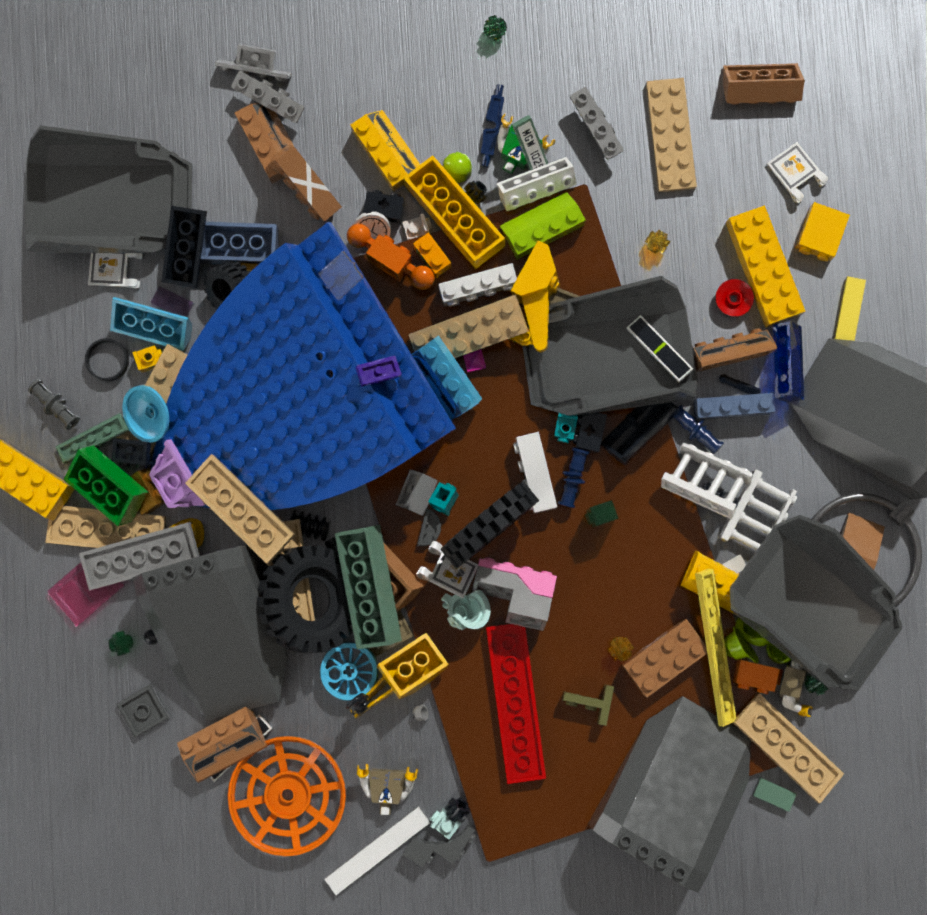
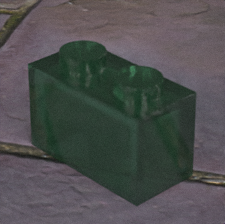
(601, 514)

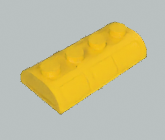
(723, 577)

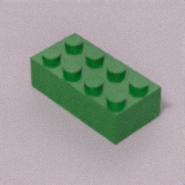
(105, 485)

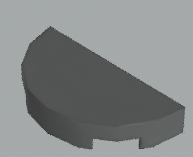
(430, 528)

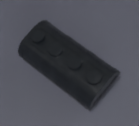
(638, 430)

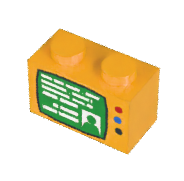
(432, 255)

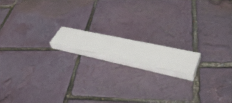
(377, 850)

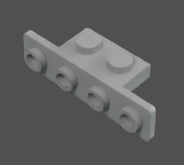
(254, 60)
(267, 96)
(596, 123)

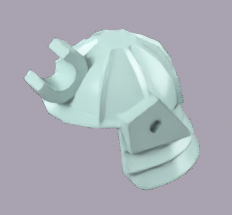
(467, 612)

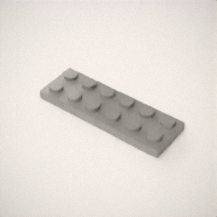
(138, 555)

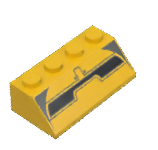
(385, 147)

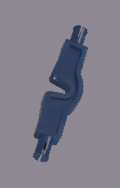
(493, 116)

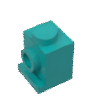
(570, 421)
(442, 491)

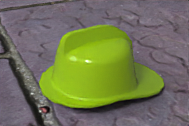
(738, 647)

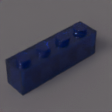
(788, 362)

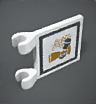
(794, 168)
(111, 270)
(446, 575)

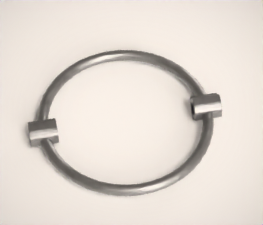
(900, 515)

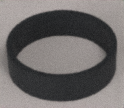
(93, 346)

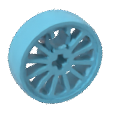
(325, 671)

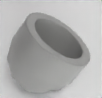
(420, 713)

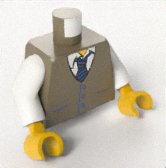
(792, 689)
(386, 786)

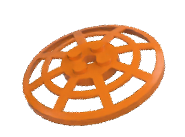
(285, 808)

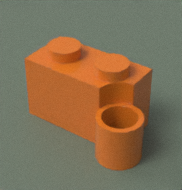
(757, 676)

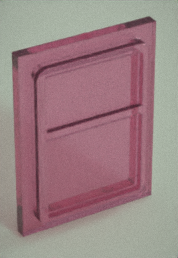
(75, 598)

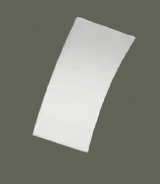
(736, 564)

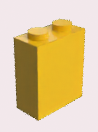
(822, 232)

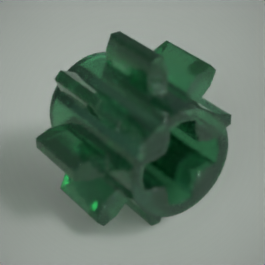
(495, 27)
(120, 643)
(813, 685)

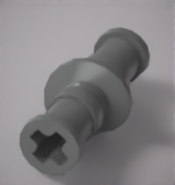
(53, 405)

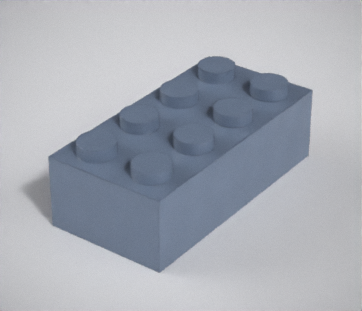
(238, 242)

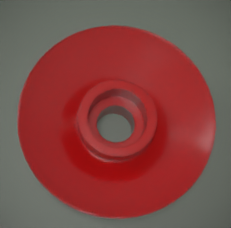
(738, 289)

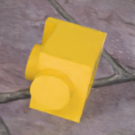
(140, 358)

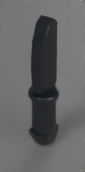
(745, 387)

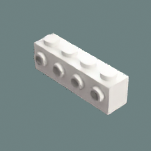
(536, 184)
(477, 285)
(535, 470)

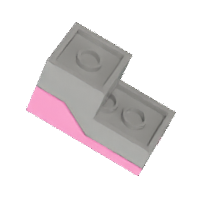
(526, 589)

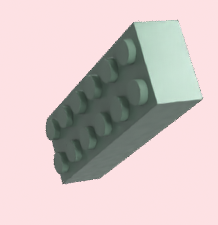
(368, 587)

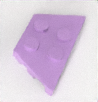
(170, 478)

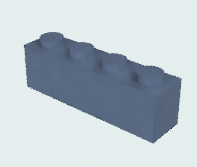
(734, 406)

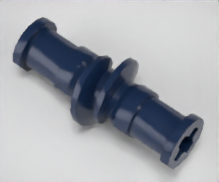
(698, 431)
(573, 478)

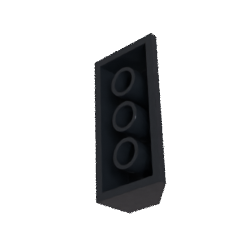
(184, 246)

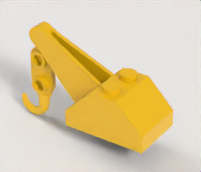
(533, 289)

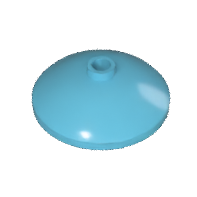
(145, 413)

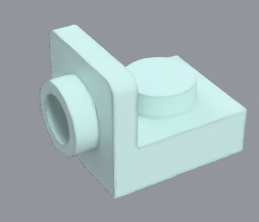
(444, 824)

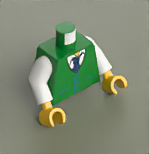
(511, 149)

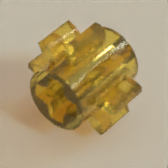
(657, 241)
(620, 648)

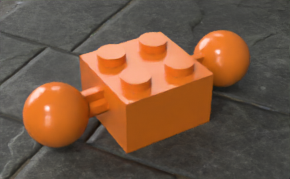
(389, 257)

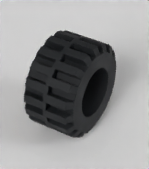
(220, 279)

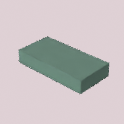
(774, 794)

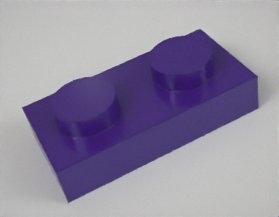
(378, 371)

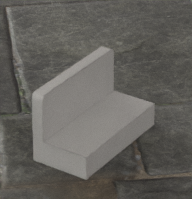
(416, 492)

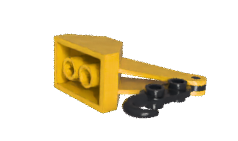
(404, 672)

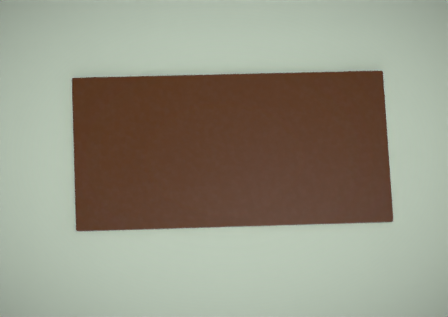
(608, 579)

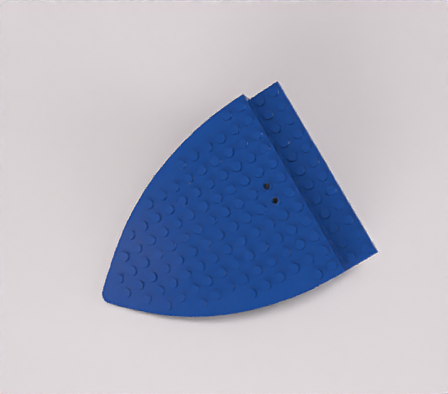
(268, 400)

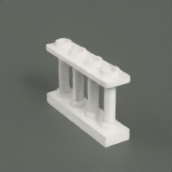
(706, 497)
(746, 498)

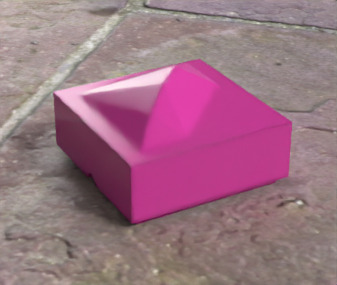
(474, 361)

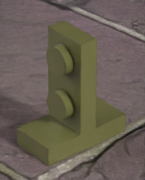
(593, 703)

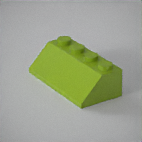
(543, 223)

